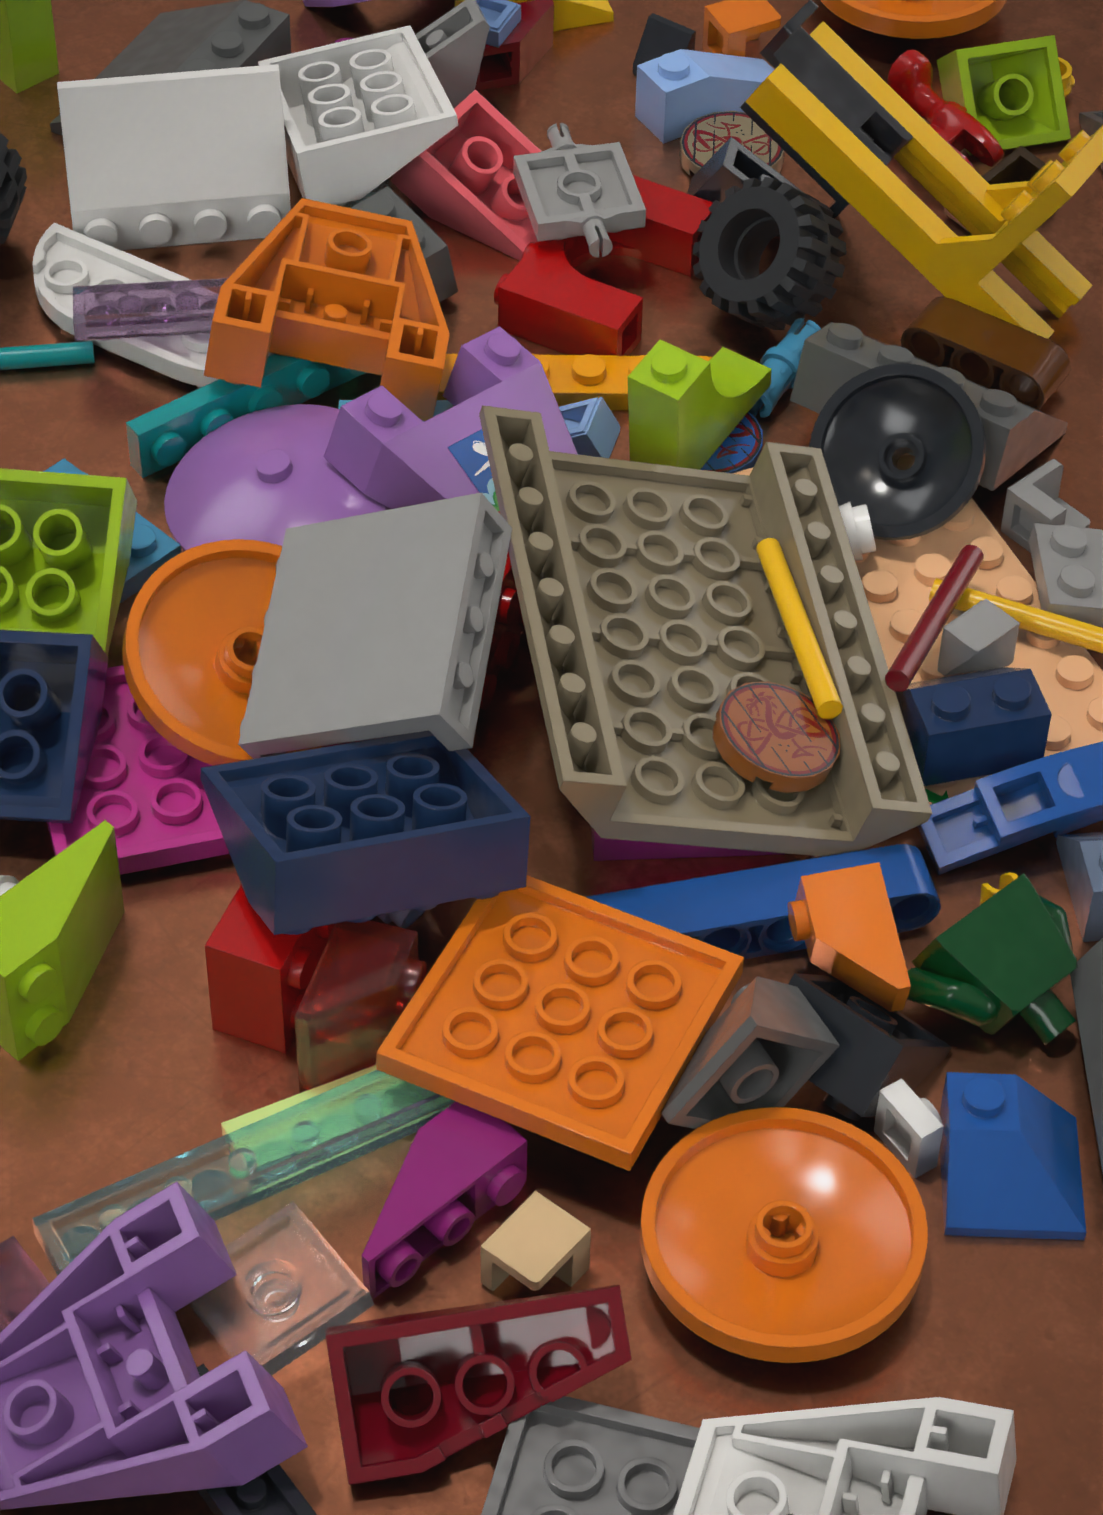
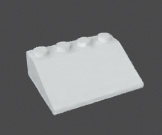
(359, 112)
(176, 156)

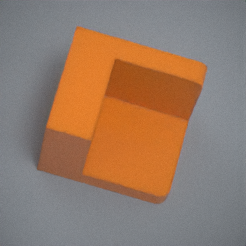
(734, 23)

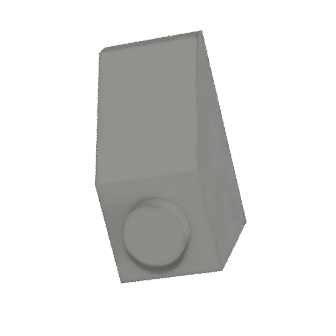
(456, 48)

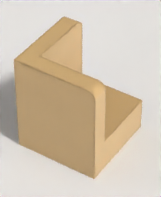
(536, 1245)

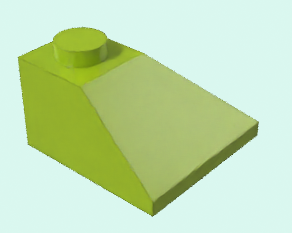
(1010, 90)

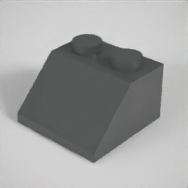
(752, 1055)

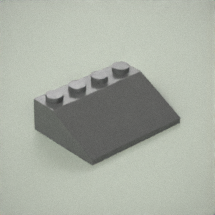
(202, 39)
(1011, 428)

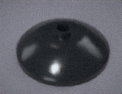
(897, 413)

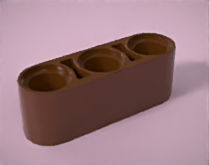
(987, 350)

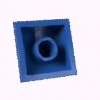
(1008, 1161)

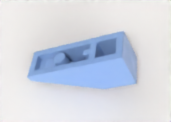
(691, 85)

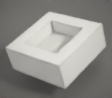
(909, 1127)

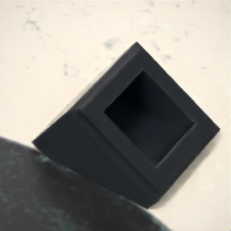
(662, 37)

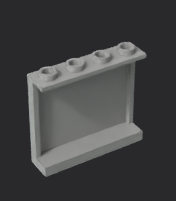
(379, 628)

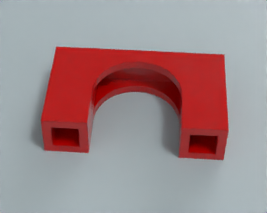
(581, 316)

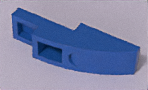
(1016, 807)

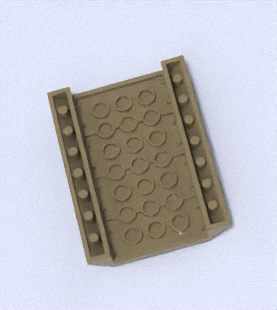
(656, 607)

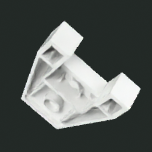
(854, 1461)

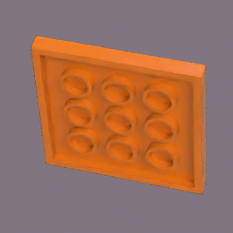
(562, 1018)

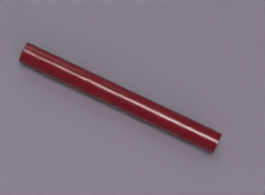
(934, 618)

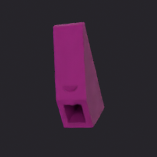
(448, 1180)

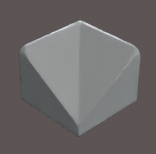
(978, 640)

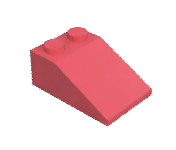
(470, 178)

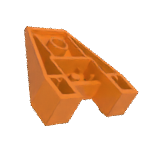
(334, 293)

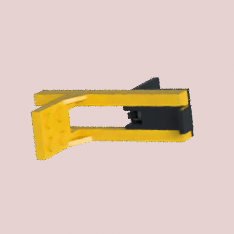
(850, 124)

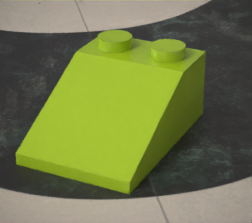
(54, 938)

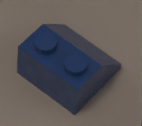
(975, 723)

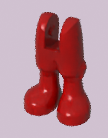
(912, 81)

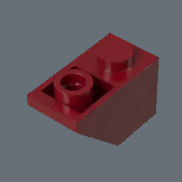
(521, 49)

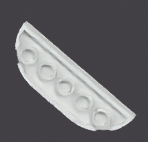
(73, 259)

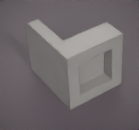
(1037, 501)

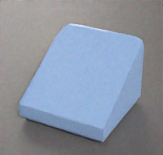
(591, 427)

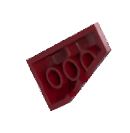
(450, 1376)

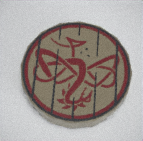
(712, 131)

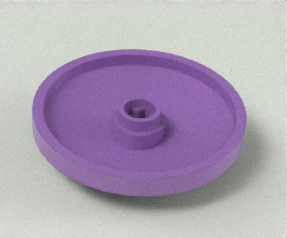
(261, 479)

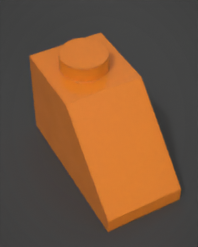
(852, 932)

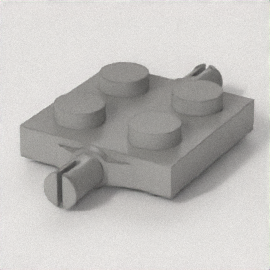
(579, 191)

